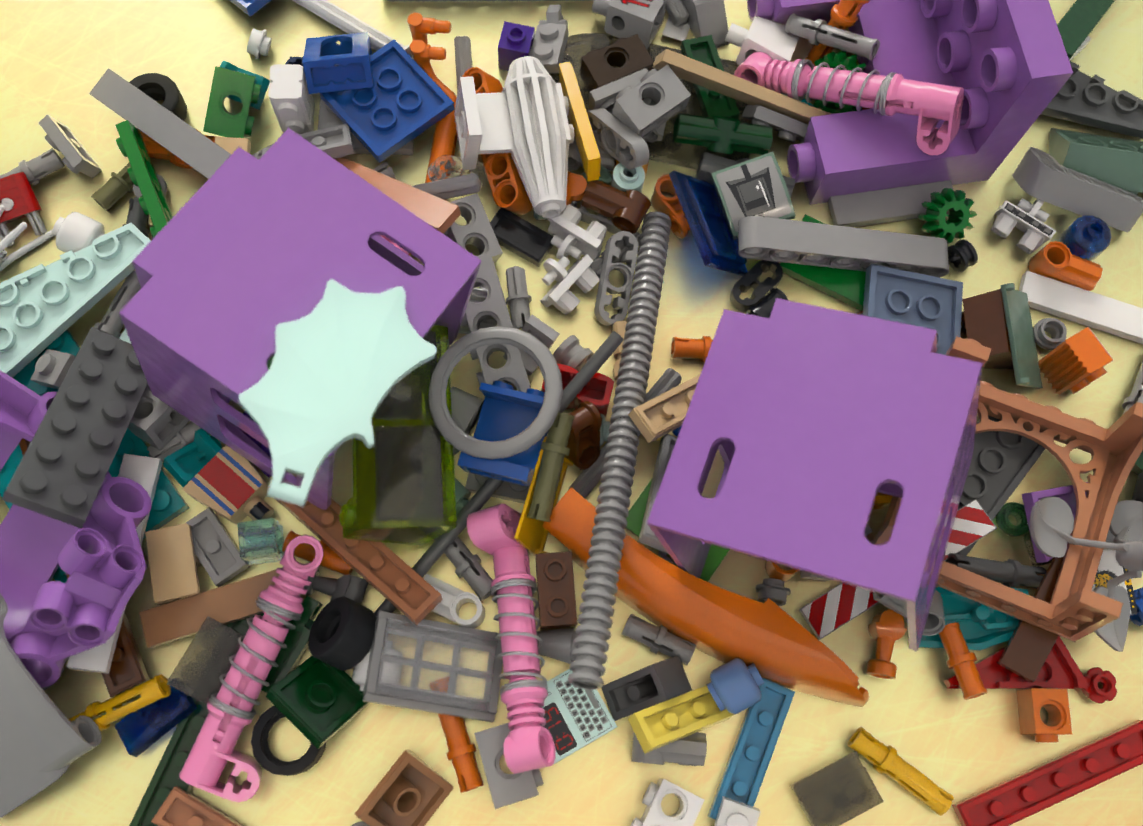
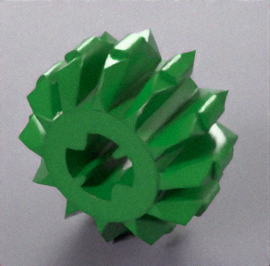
(958, 216)

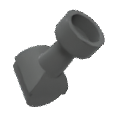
(345, 586)

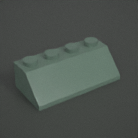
(1100, 157)

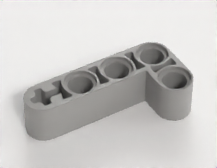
(1076, 192)

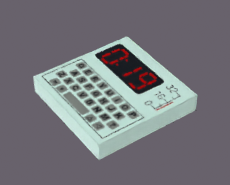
(574, 716)

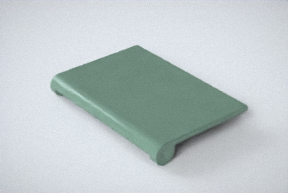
(1021, 337)

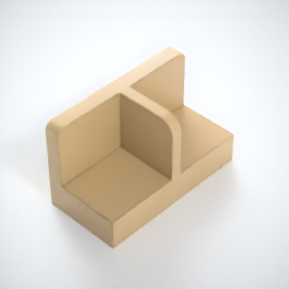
(172, 563)

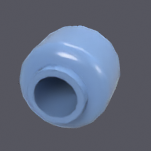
(735, 686)

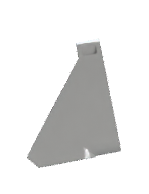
(34, 733)

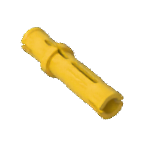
(150, 692)
(889, 762)

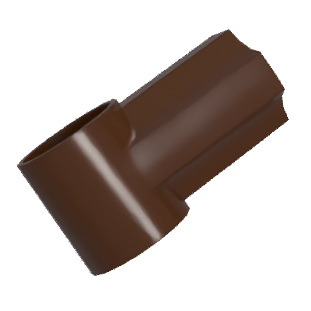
(623, 208)

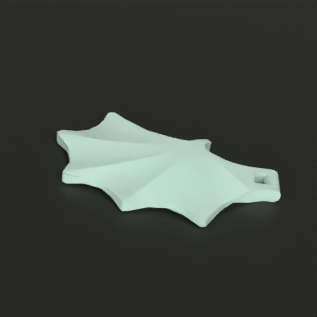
(331, 379)

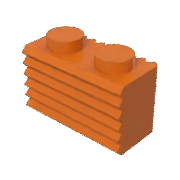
(1075, 362)

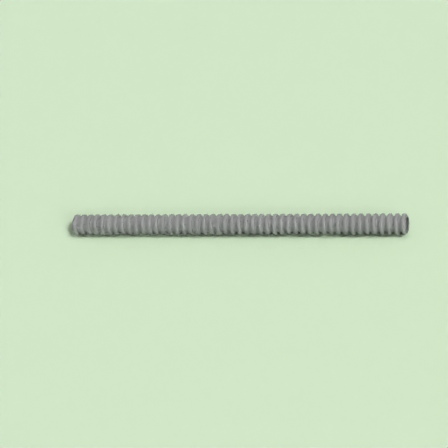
(620, 458)

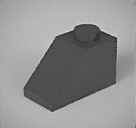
(646, 687)

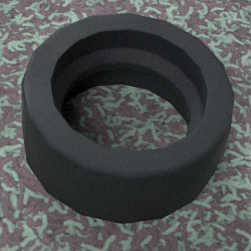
(264, 756)

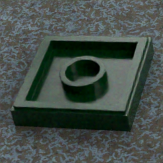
(317, 699)

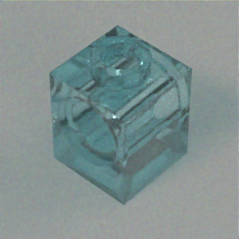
(260, 541)

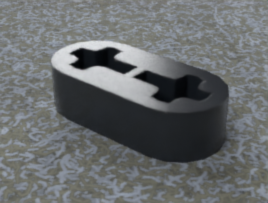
(751, 279)

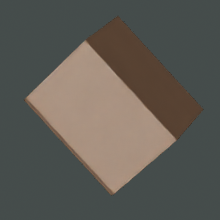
(405, 794)

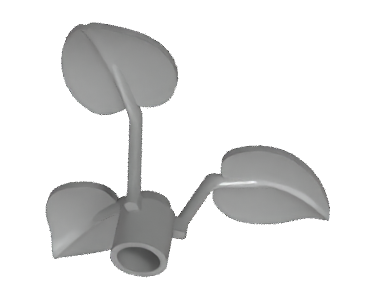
(1051, 529)

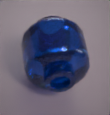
(1087, 237)

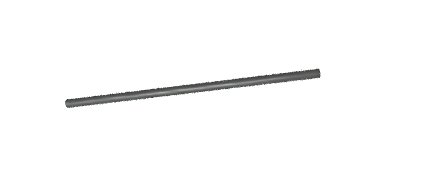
(491, 485)

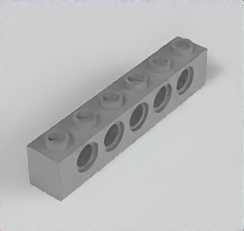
(494, 308)

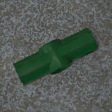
(722, 134)

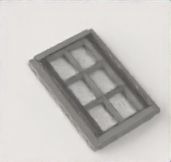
(434, 667)

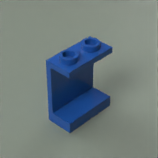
(502, 417)

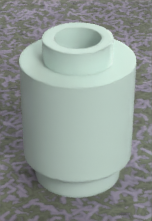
(627, 179)

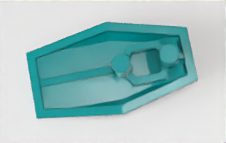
(979, 624)

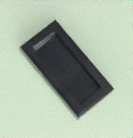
(521, 236)

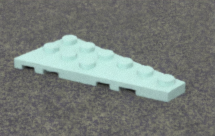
(53, 297)

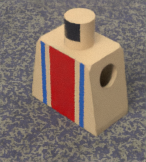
(231, 487)

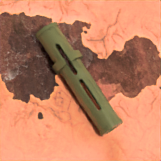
(550, 468)

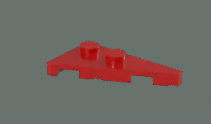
(1056, 673)

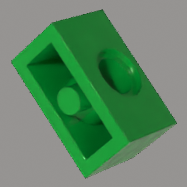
(217, 118)

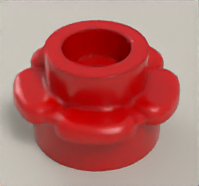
(1093, 692)

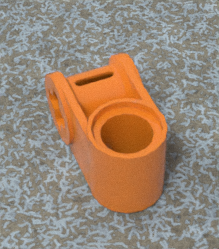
(670, 206)

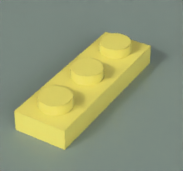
(676, 719)

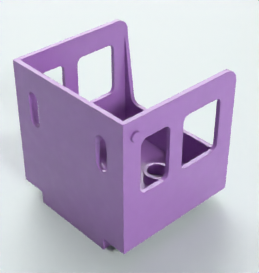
(260, 255)
(809, 429)

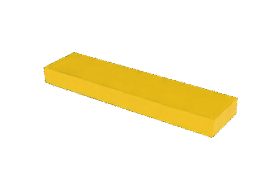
(579, 119)

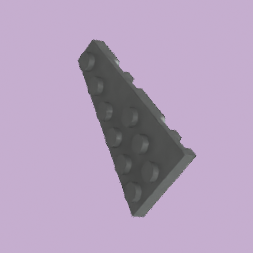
(1095, 104)

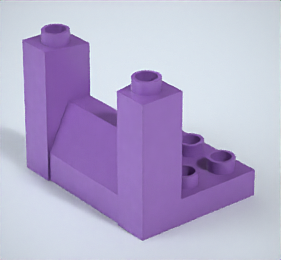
(995, 49)

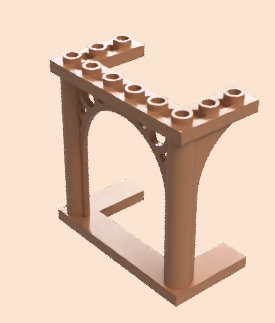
(1073, 606)

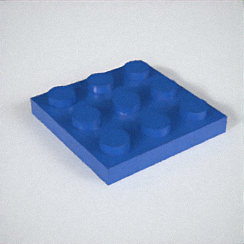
(395, 108)

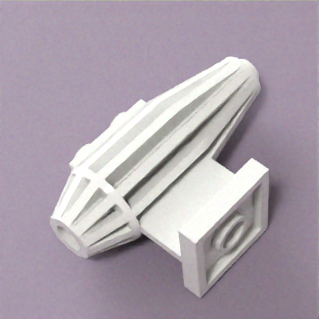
(523, 121)

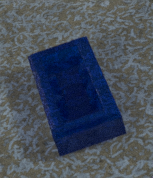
(153, 721)

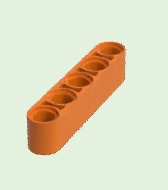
(500, 167)

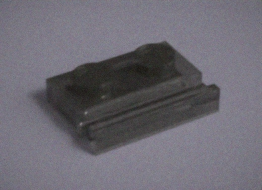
(205, 660)
(837, 792)

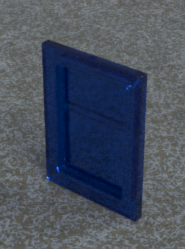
(708, 224)

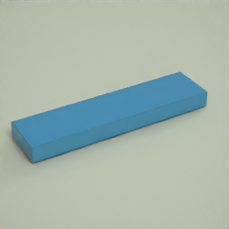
(754, 746)

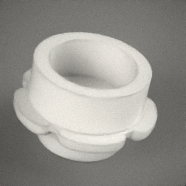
(258, 43)

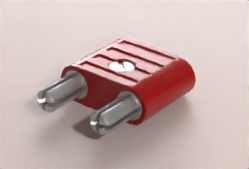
(19, 202)

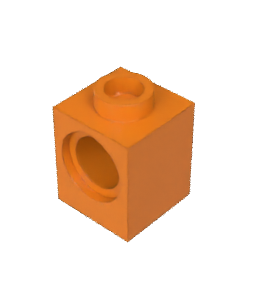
(1057, 706)

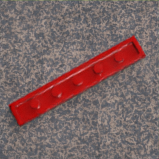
(1055, 779)

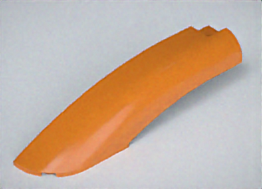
(710, 616)

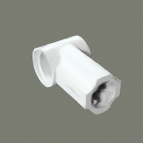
(453, 600)

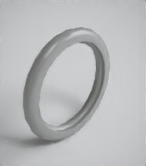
(529, 436)

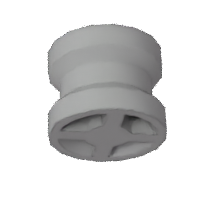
(572, 353)

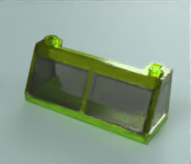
(408, 476)

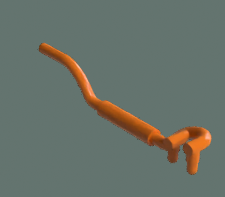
(445, 130)

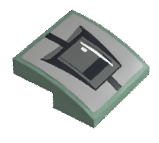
(753, 190)

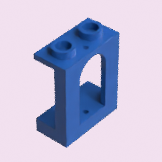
(338, 66)

